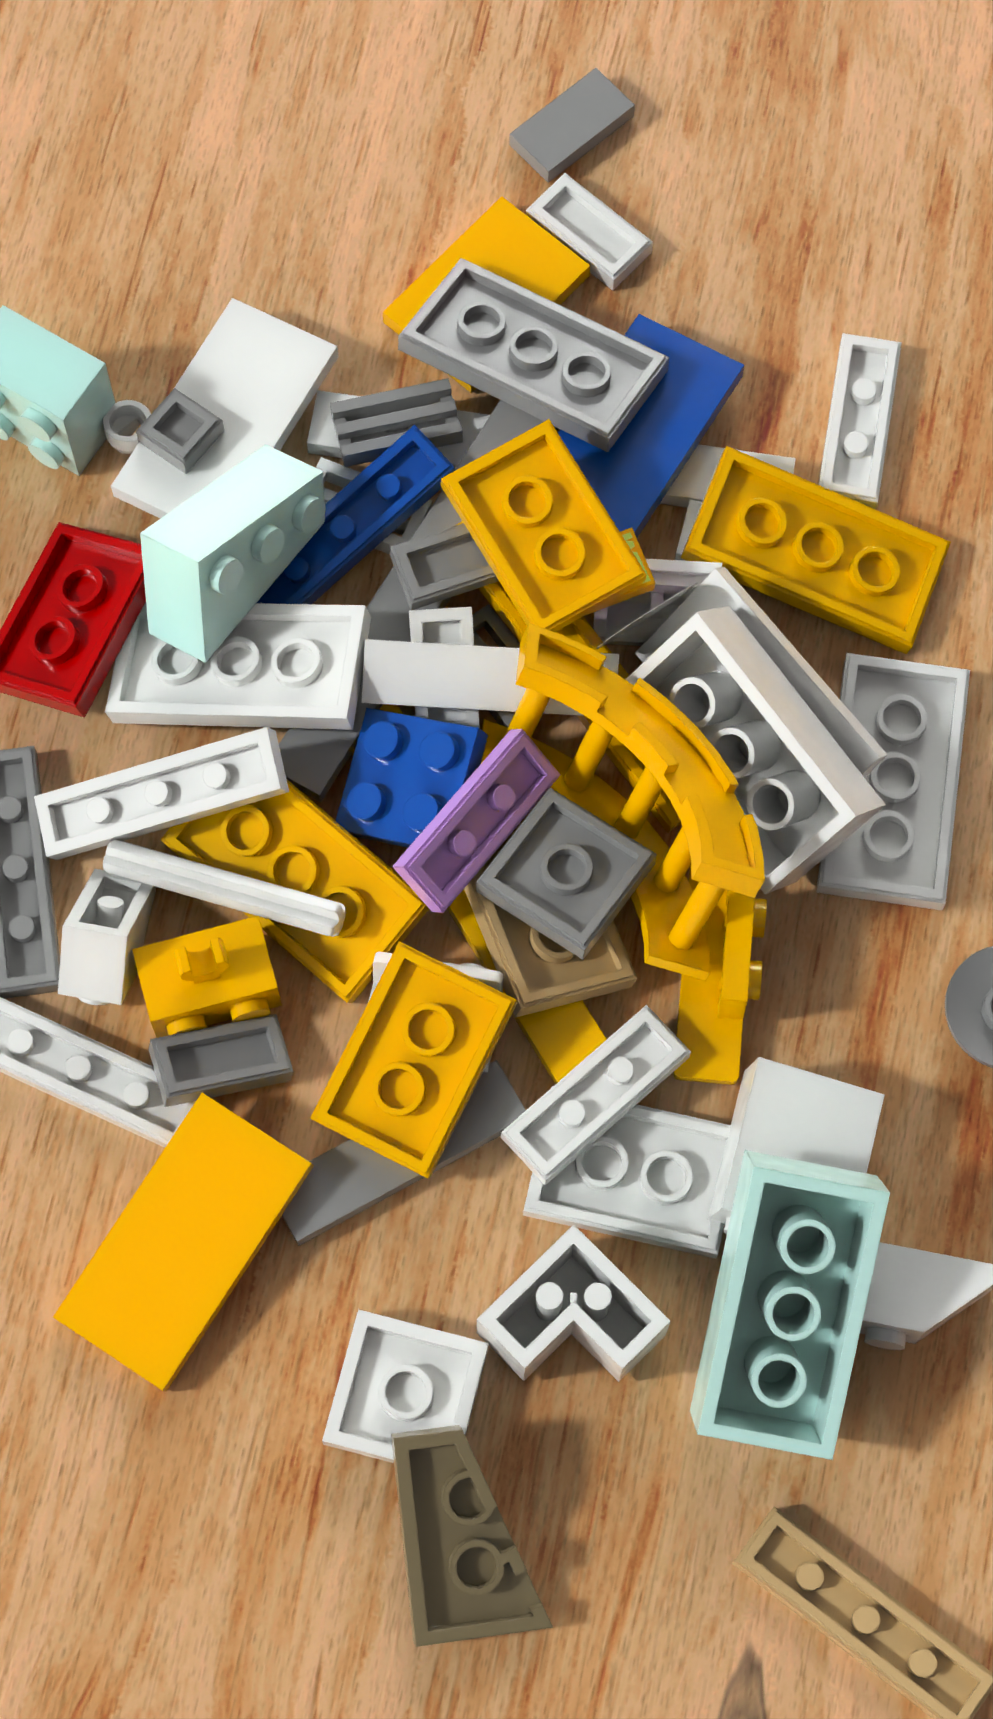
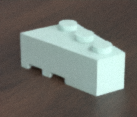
(227, 548)

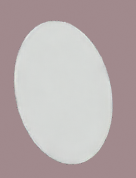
(647, 615)

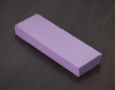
(476, 820)

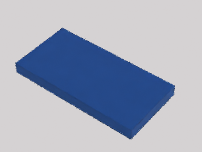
(663, 432)

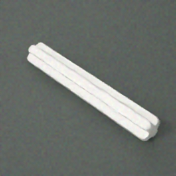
(224, 888)

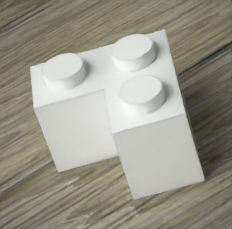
(577, 1294)

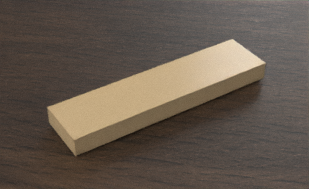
(864, 1619)

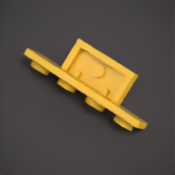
(715, 1008)

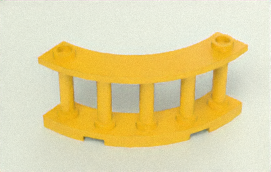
(678, 758)

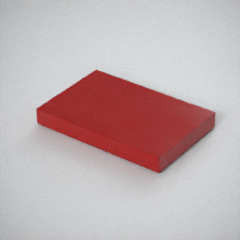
(71, 619)

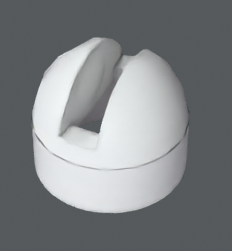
(122, 422)

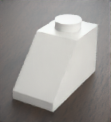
(100, 938)
(918, 1293)

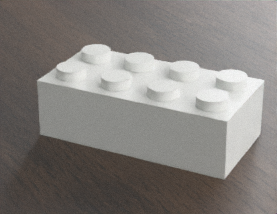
(781, 754)

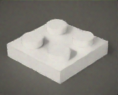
(399, 1382)

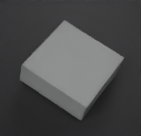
(180, 430)

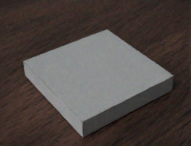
(566, 873)

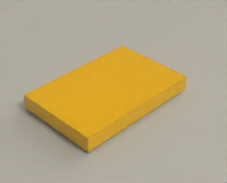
(506, 245)
(543, 529)
(414, 1060)

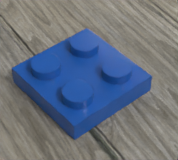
(405, 774)

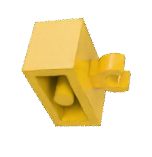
(207, 978)

